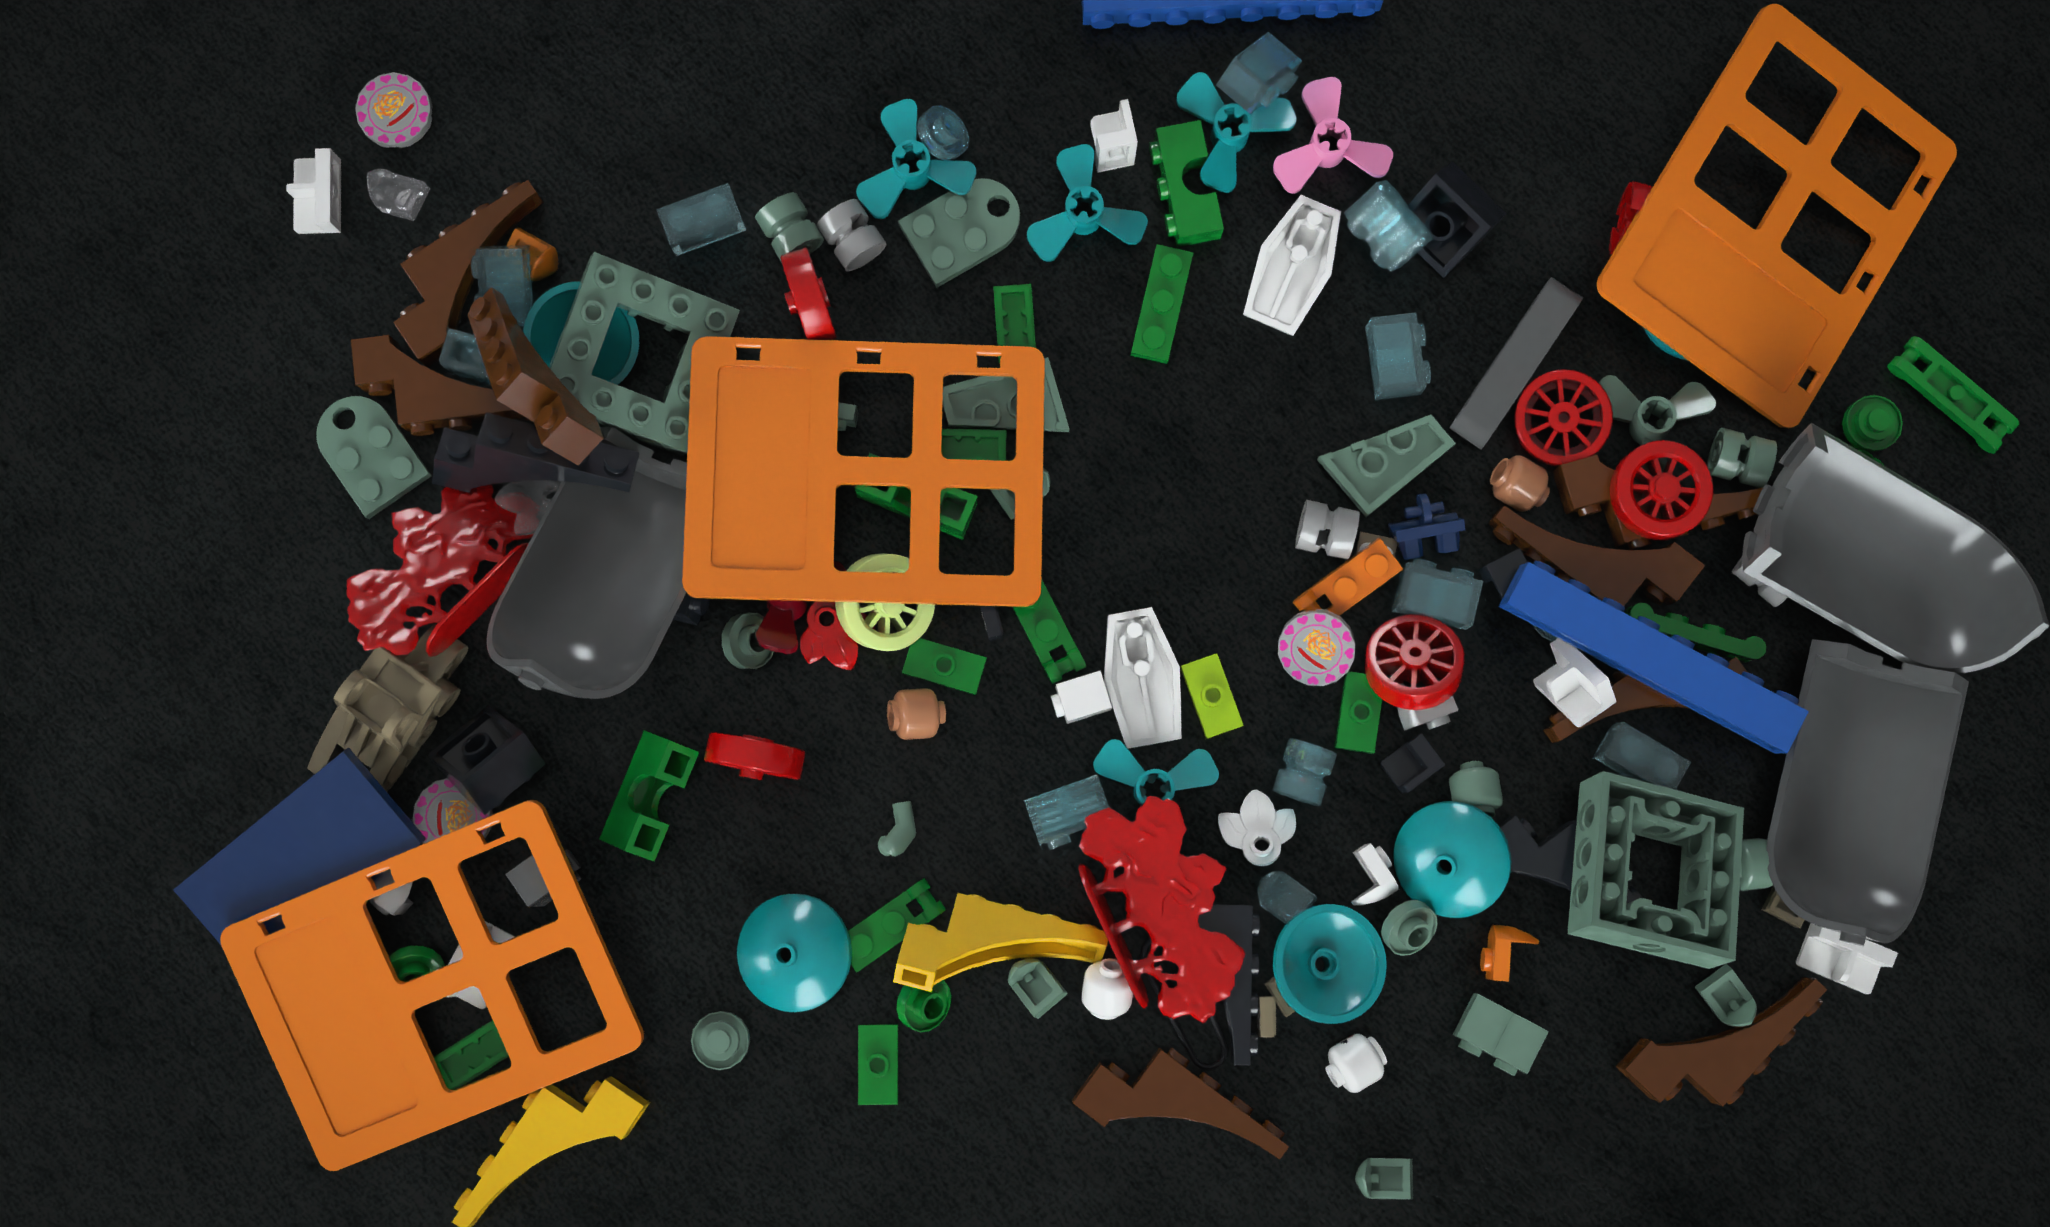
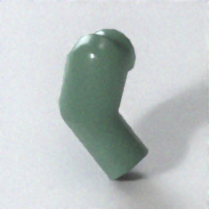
(902, 833)

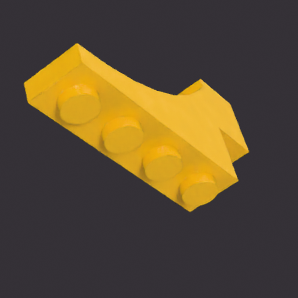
(990, 933)
(547, 1127)

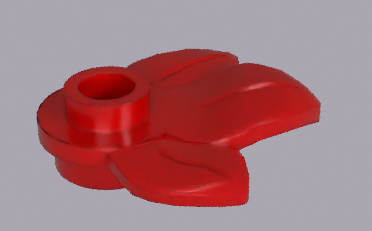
(828, 639)

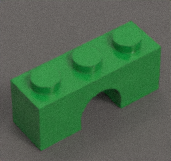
(1190, 216)
(955, 504)
(634, 815)

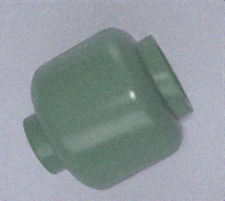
(1477, 787)
(1754, 865)

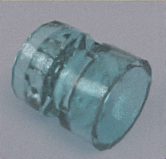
(1304, 772)

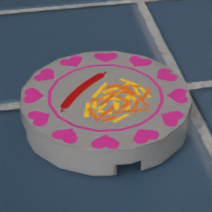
(394, 110)
(1316, 647)
(444, 810)

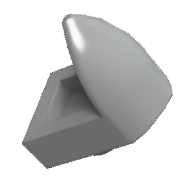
(1432, 717)
(394, 901)

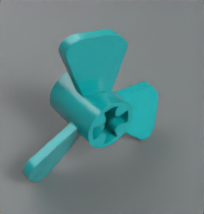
(1202, 100)
(882, 190)
(1053, 233)
(1120, 765)

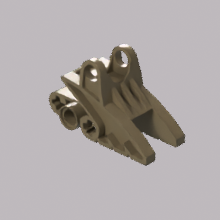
(390, 709)

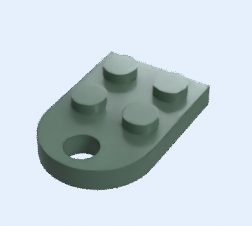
(960, 231)
(371, 456)

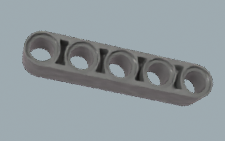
(1516, 363)

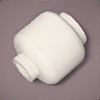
(1106, 990)
(1356, 1063)

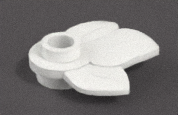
(1255, 823)

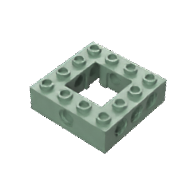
(613, 284)
(1710, 836)

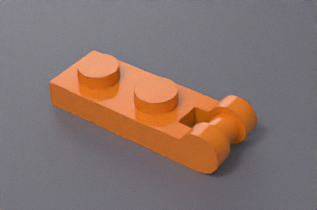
(1352, 579)

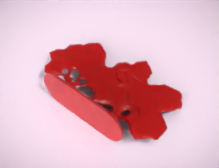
(435, 555)
(1165, 898)

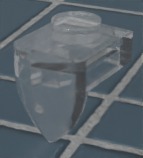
(396, 193)

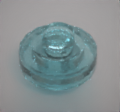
(943, 133)

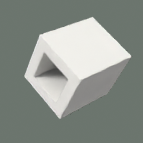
(1081, 697)

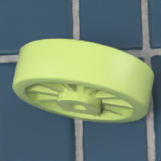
(861, 630)

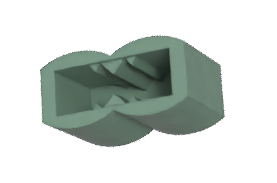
(1499, 1033)

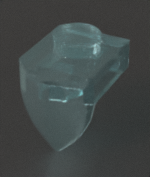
(1283, 895)

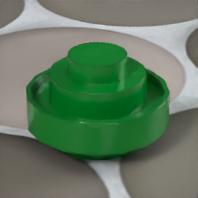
(1872, 423)
(415, 961)
(923, 1009)

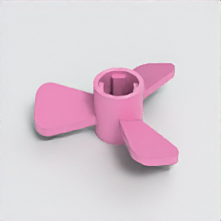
(1298, 165)

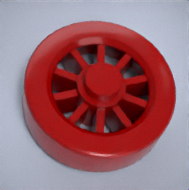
(807, 295)
(1563, 417)
(1660, 490)
(1414, 651)
(754, 756)

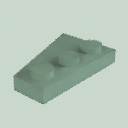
(992, 403)
(1386, 463)

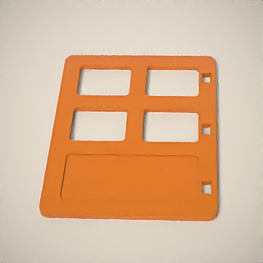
(1728, 289)
(771, 468)
(349, 1025)

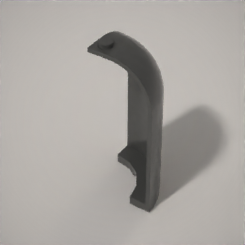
(1889, 560)
(596, 582)
(1863, 791)

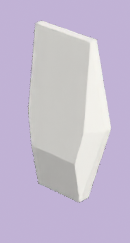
(1293, 265)
(1142, 679)

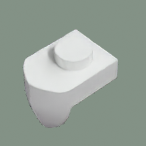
(1376, 865)

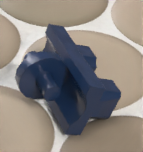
(1443, 527)

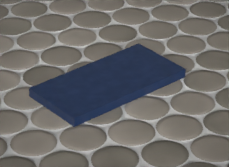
(311, 838)

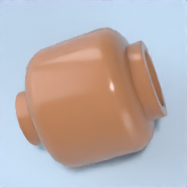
(1520, 483)
(915, 713)

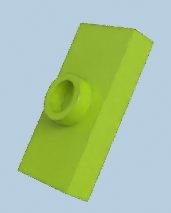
(1211, 696)

